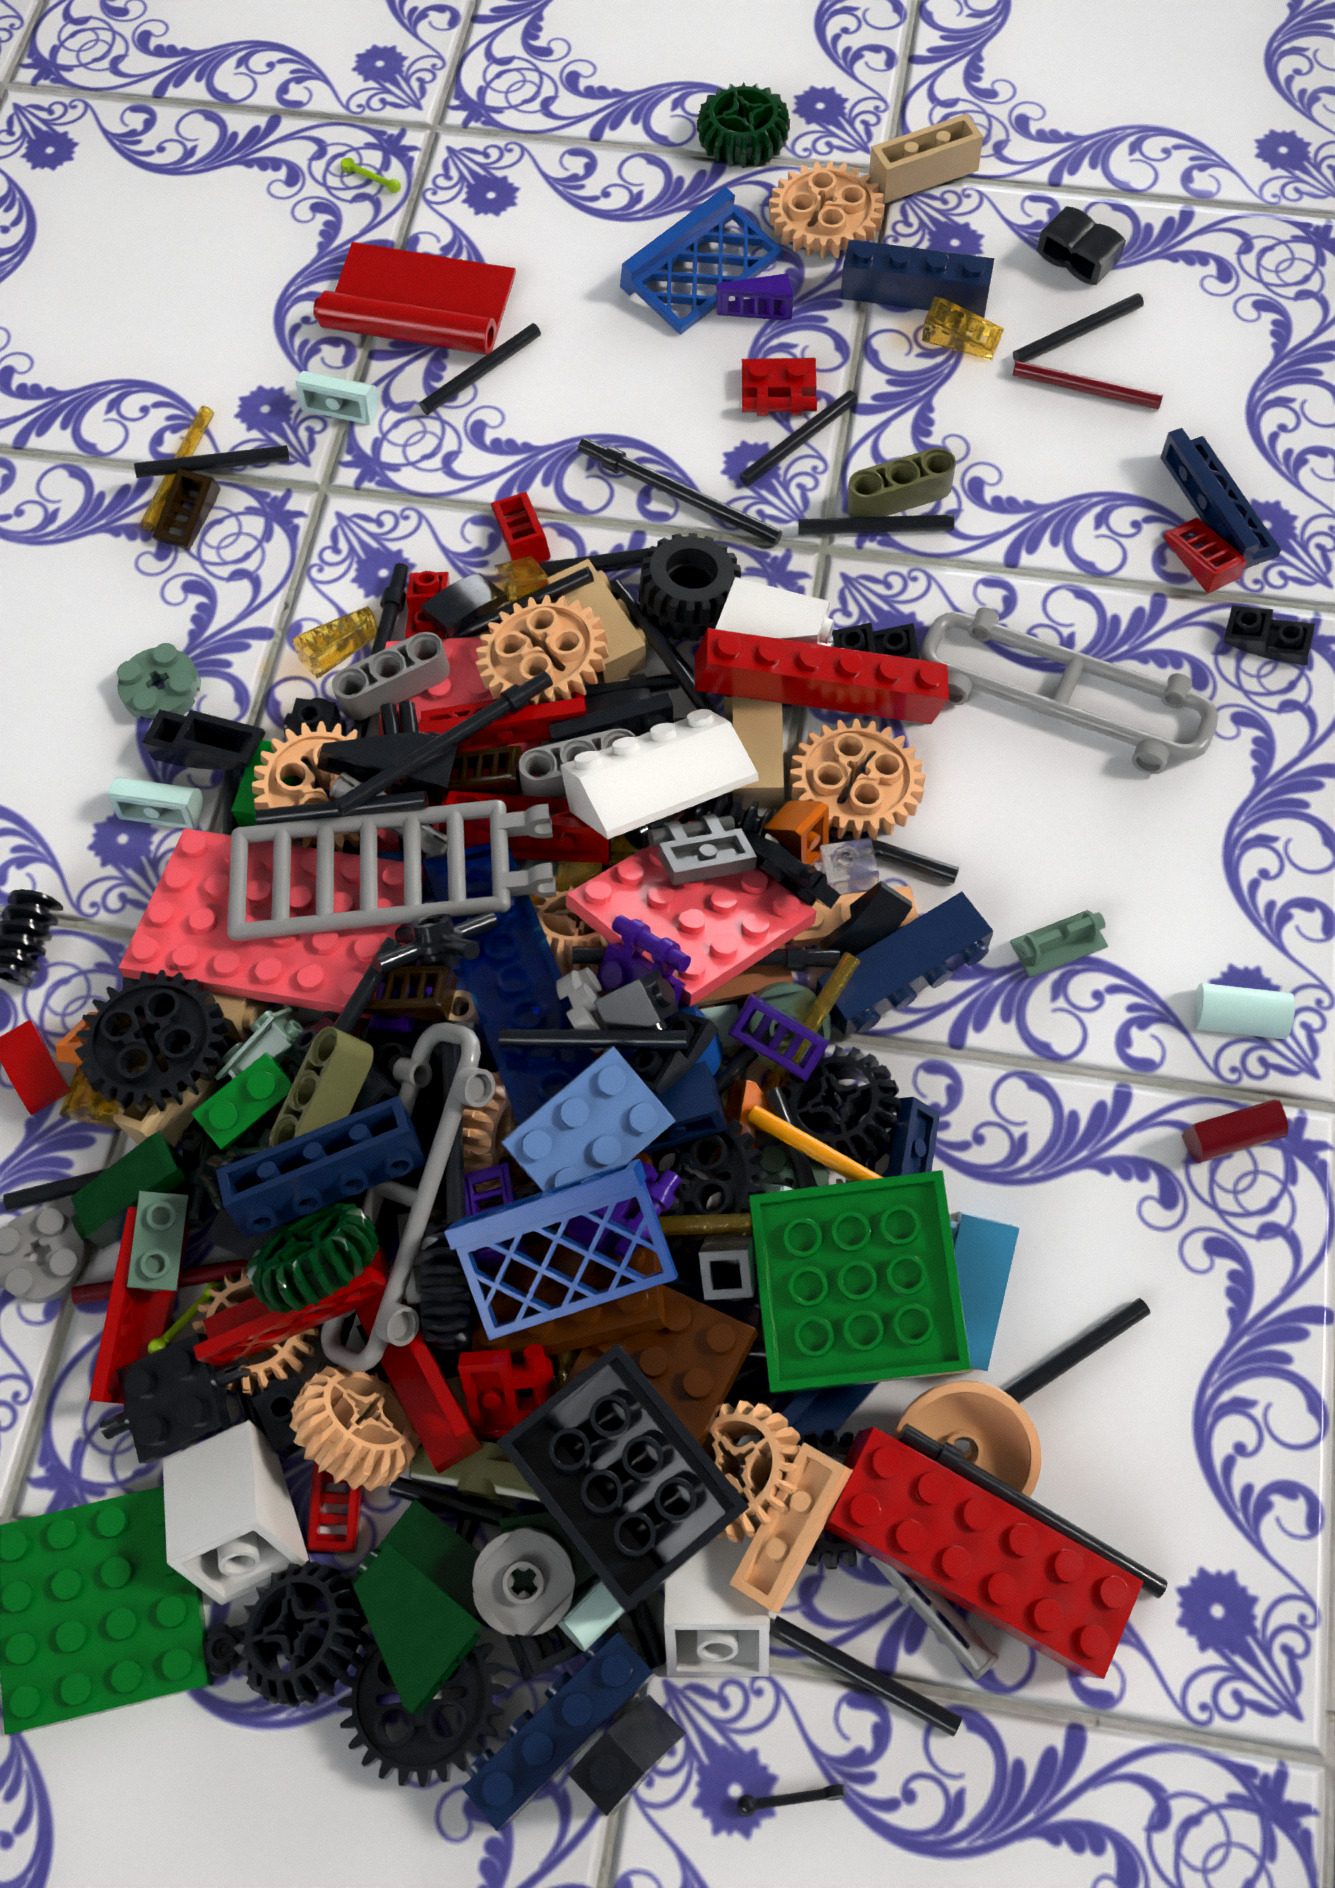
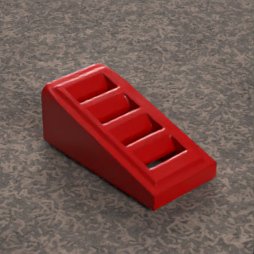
(522, 531)
(1209, 576)
(333, 1542)

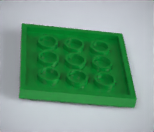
(859, 1283)
(94, 1614)

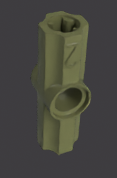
(481, 1475)

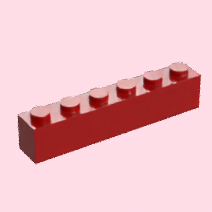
(820, 676)

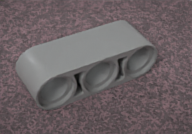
(404, 661)
(548, 759)

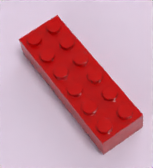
(983, 1554)

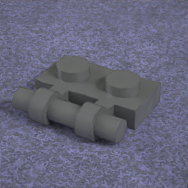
(702, 849)

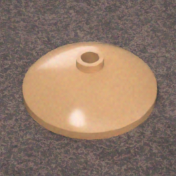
(991, 1421)

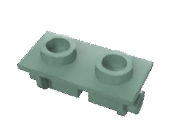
(1060, 942)
(271, 1036)
(157, 1241)

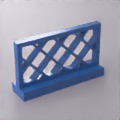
(675, 245)
(548, 1208)

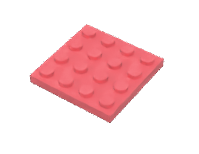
(716, 921)

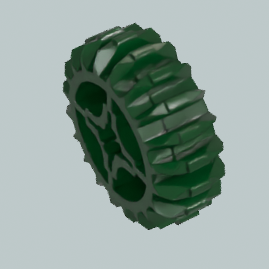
(743, 125)
(312, 1258)

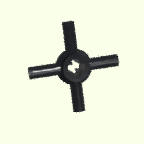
(436, 942)

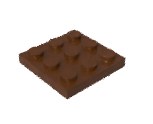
(687, 1361)

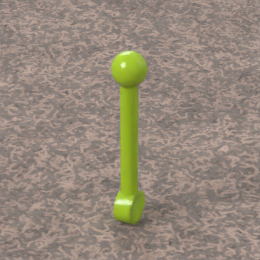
(349, 166)
(161, 1343)

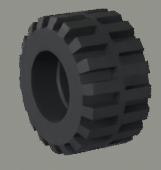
(691, 563)

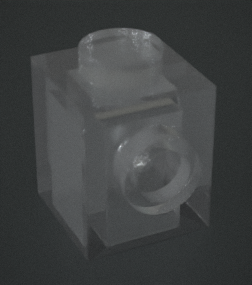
(849, 865)

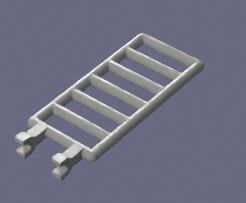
(535, 881)

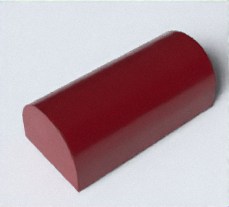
(1236, 1131)

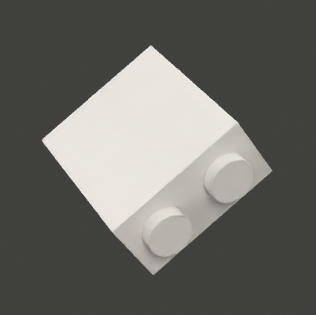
(775, 613)
(230, 1514)
(711, 1623)

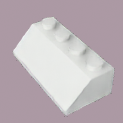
(657, 773)

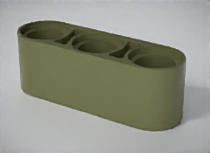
(901, 484)
(324, 1085)

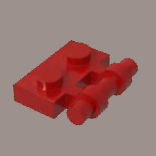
(779, 385)
(493, 1388)

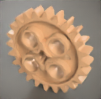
(826, 208)
(558, 632)
(287, 762)
(889, 796)

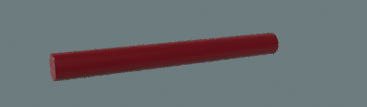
(1087, 385)
(189, 1277)

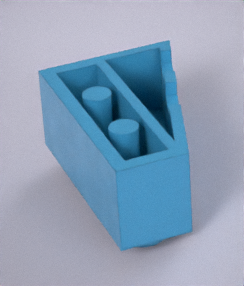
(983, 1262)

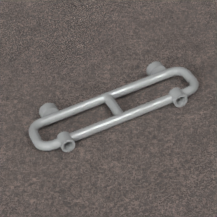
(1151, 750)
(470, 1087)

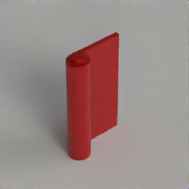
(417, 298)

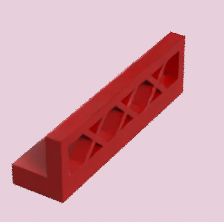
(524, 726)
(571, 839)
(130, 1321)
(252, 1327)
(425, 1396)

